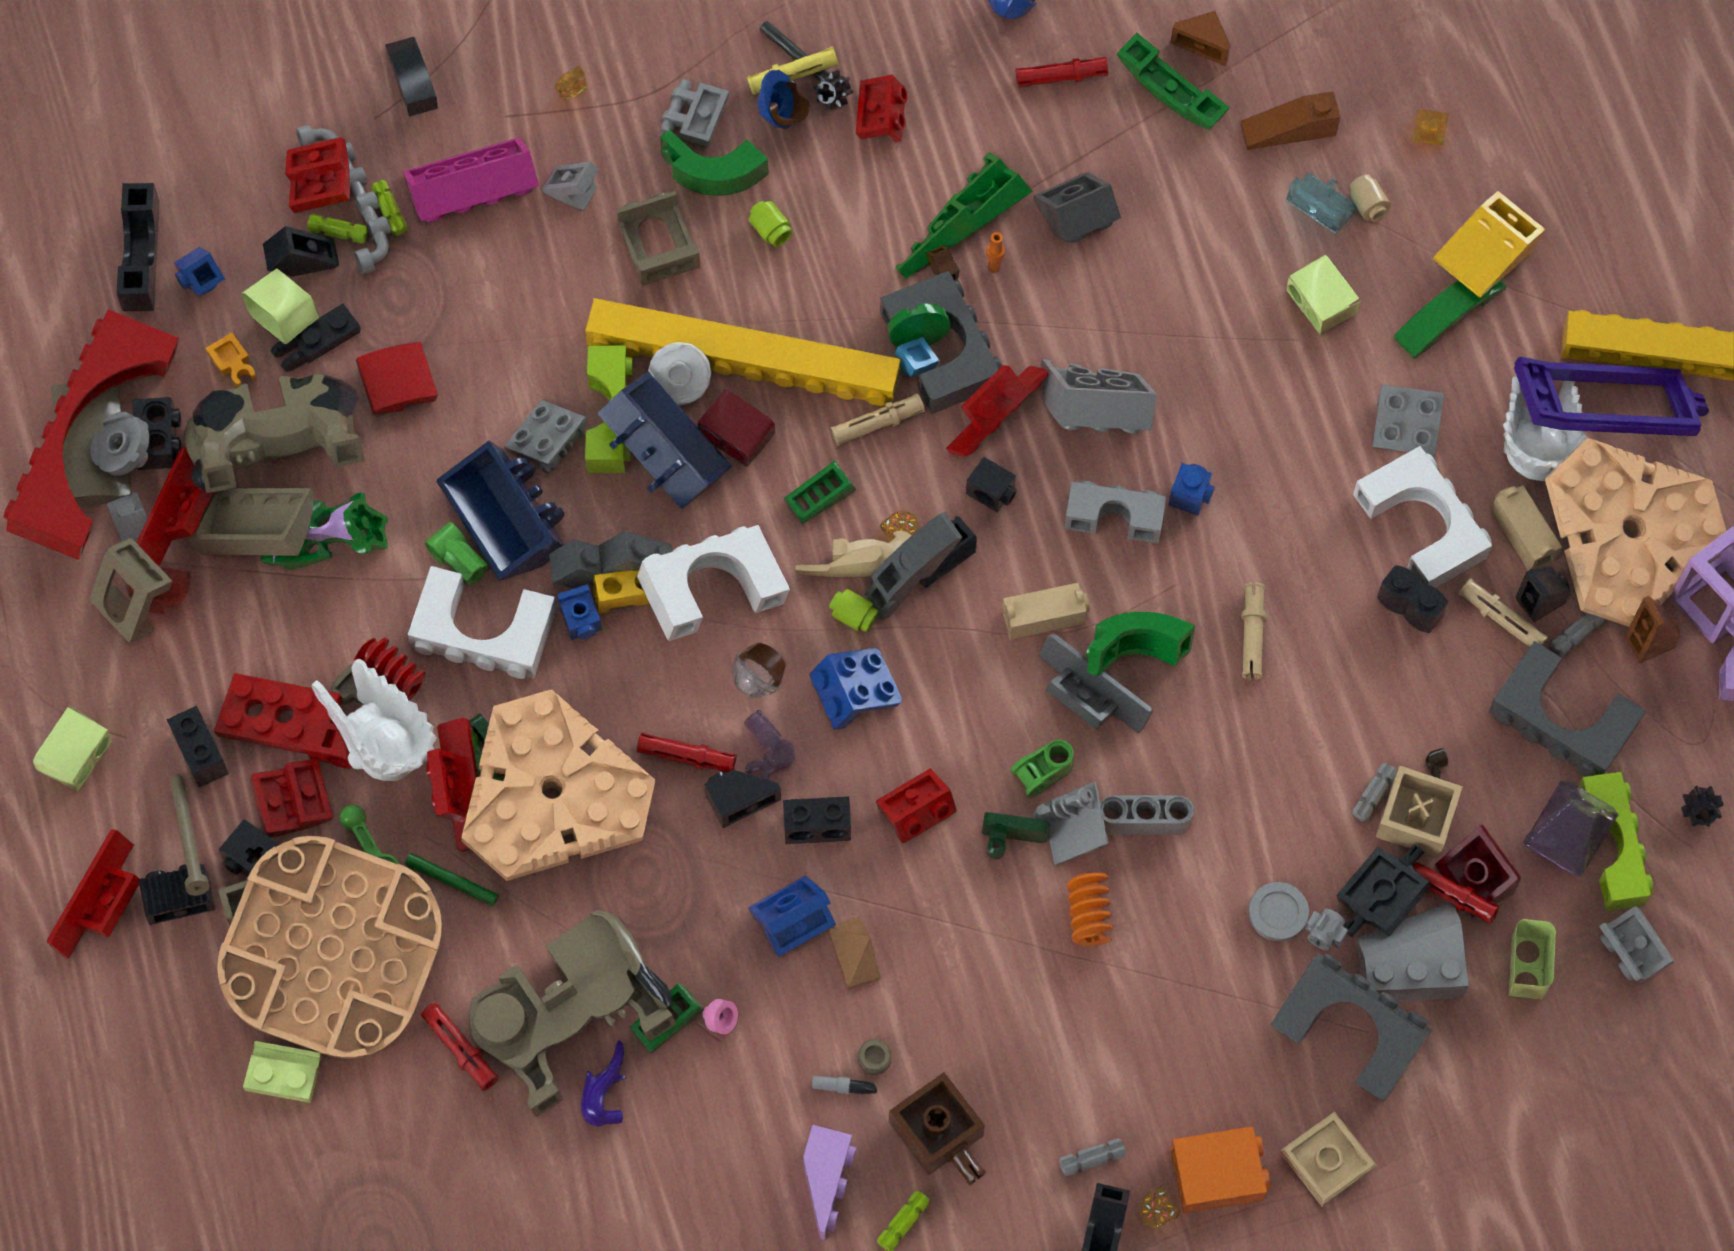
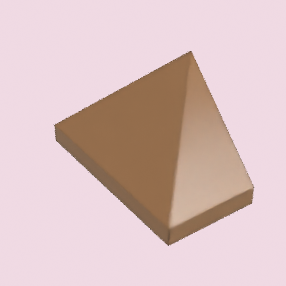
(854, 952)

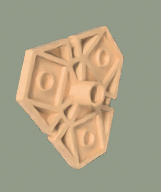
(1667, 521)
(539, 748)

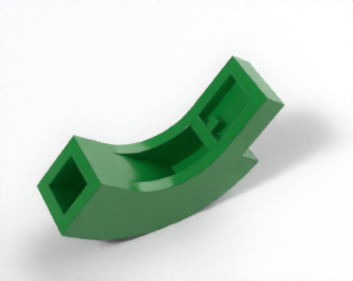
(714, 175)
(1141, 634)

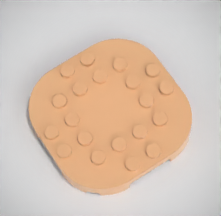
(330, 947)

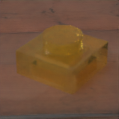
(1430, 127)

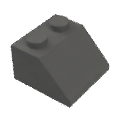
(1078, 207)

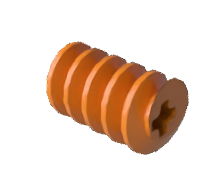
(1087, 909)

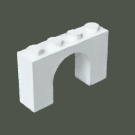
(1417, 479)
(740, 553)
(514, 651)

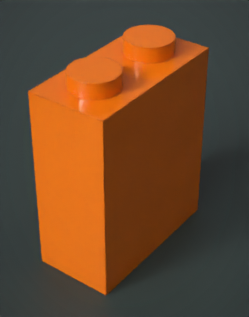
(1219, 1169)

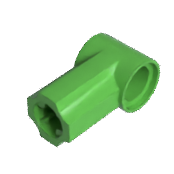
(451, 547)

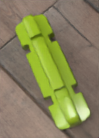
(389, 207)
(337, 228)
(903, 1221)

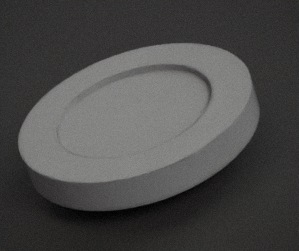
(1278, 911)

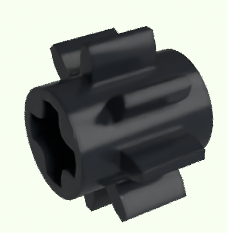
(833, 89)
(1702, 806)

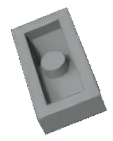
(572, 184)
(128, 516)

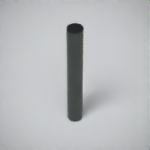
(785, 44)

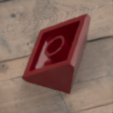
(1481, 865)

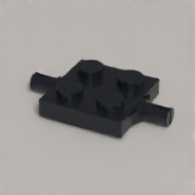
(1383, 890)

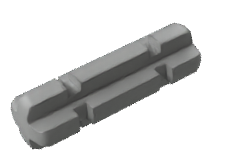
(1575, 633)
(1374, 792)
(1092, 1157)

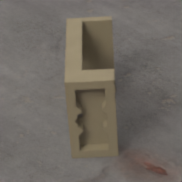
(666, 264)
(145, 579)

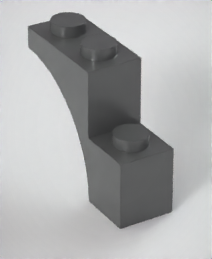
(579, 561)

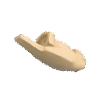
(855, 558)

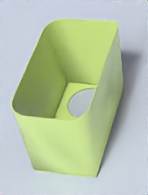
(1323, 294)
(280, 306)
(72, 749)
(1543, 935)

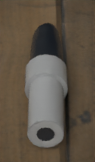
(843, 1085)

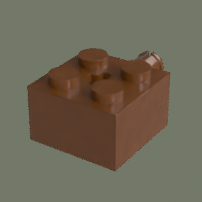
(934, 1145)

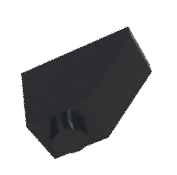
(299, 252)
(1542, 592)
(739, 795)

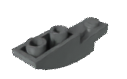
(910, 563)

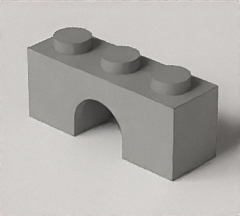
(1140, 509)

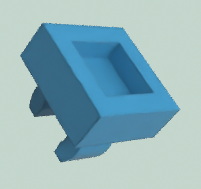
(916, 357)

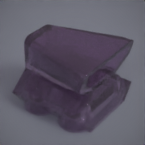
(1571, 828)

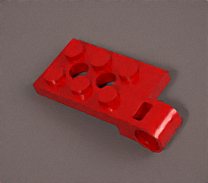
(307, 732)

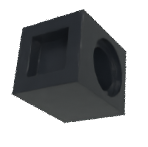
(991, 485)

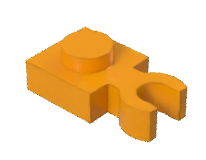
(231, 358)

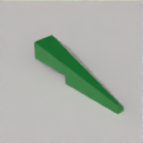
(978, 203)

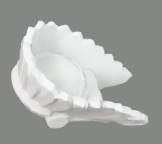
(1534, 448)
(386, 733)

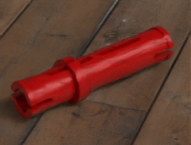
(1070, 70)
(678, 751)
(1462, 897)
(483, 1074)

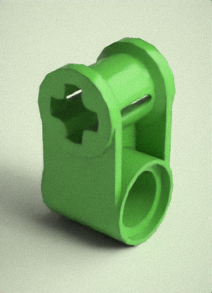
(1039, 771)

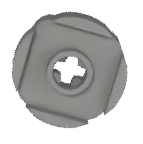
(132, 451)

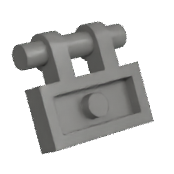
(703, 115)

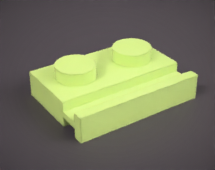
(282, 1071)

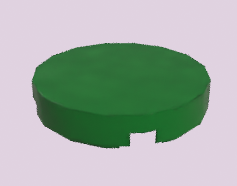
(925, 321)

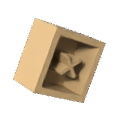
(1419, 811)

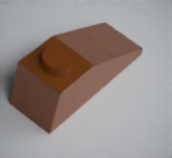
(1292, 122)
(1652, 631)

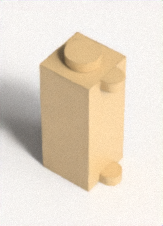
(1525, 527)
(1045, 610)

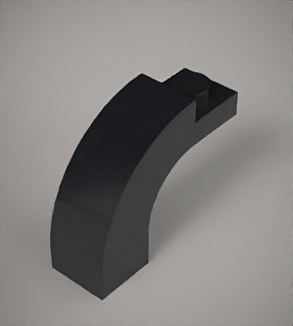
(1106, 1218)

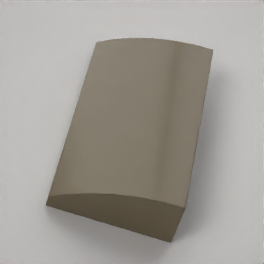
(85, 479)
(255, 522)

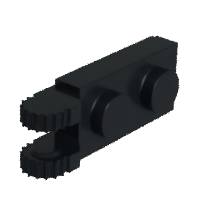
(318, 338)

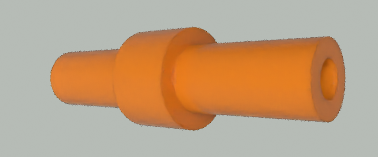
(995, 252)

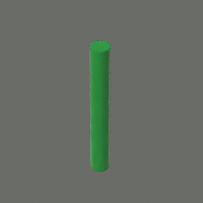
(452, 879)

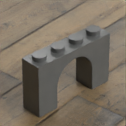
(973, 367)
(1587, 749)
(1398, 1032)

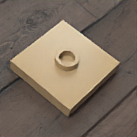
(1328, 1159)

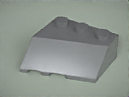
(1098, 399)
(1418, 959)

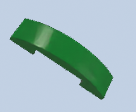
(1169, 86)
(1441, 314)

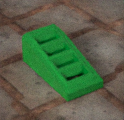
(825, 502)
(684, 1018)

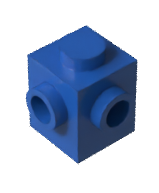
(198, 271)
(1191, 488)

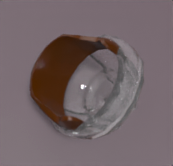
(758, 670)

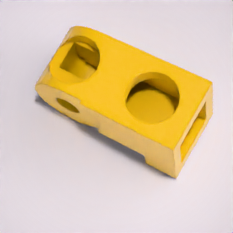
(617, 590)

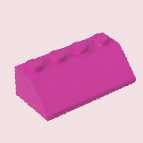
(471, 179)

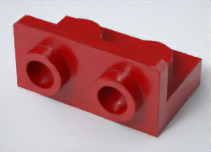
(881, 108)
(917, 805)

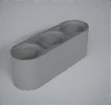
(1158, 805)

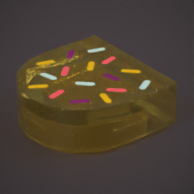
(571, 83)
(900, 521)
(1158, 1208)

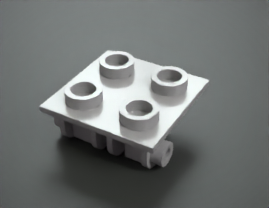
(1407, 419)
(547, 434)
(1074, 823)

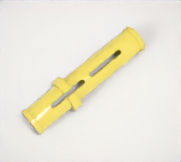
(798, 68)

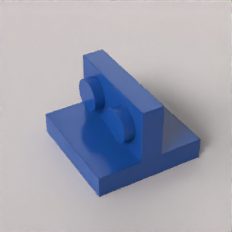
(793, 915)

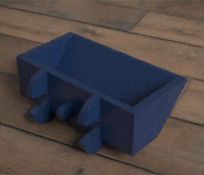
(663, 440)
(502, 511)

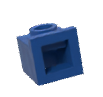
(576, 601)

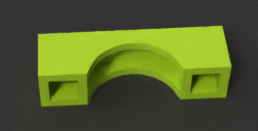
(608, 375)
(1625, 881)

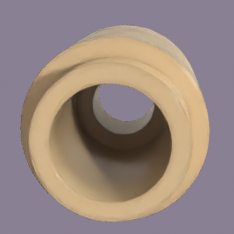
(1369, 198)

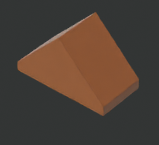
(1203, 37)

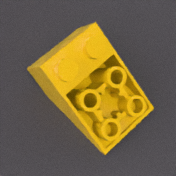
(1489, 244)

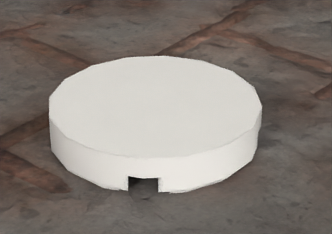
(681, 371)

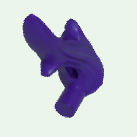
(596, 1088)

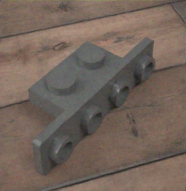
(1087, 695)

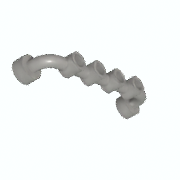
(365, 202)

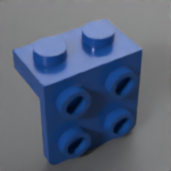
(854, 684)

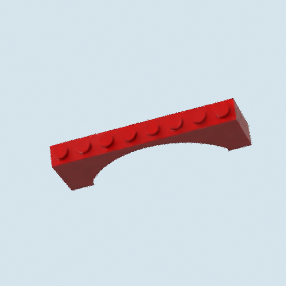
(45, 506)

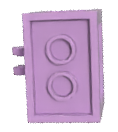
(1709, 574)

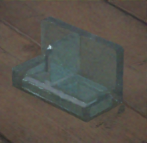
(1321, 201)

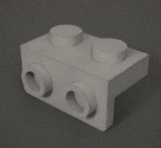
(1636, 945)

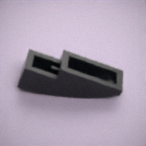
(412, 76)

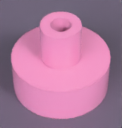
(720, 1016)

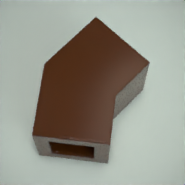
(942, 261)

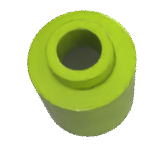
(770, 223)
(853, 610)

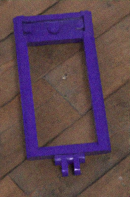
(1546, 410)

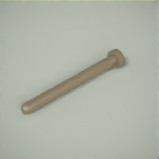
(196, 883)

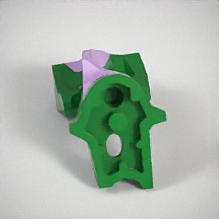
(337, 525)

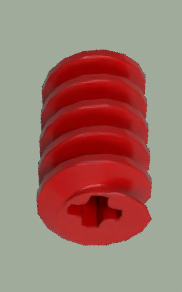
(393, 668)

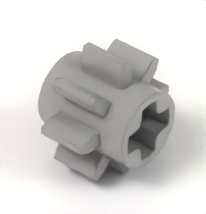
(1326, 929)

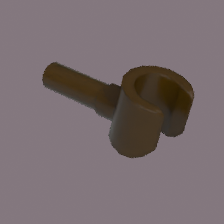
(1436, 760)

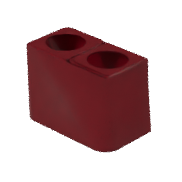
(736, 427)

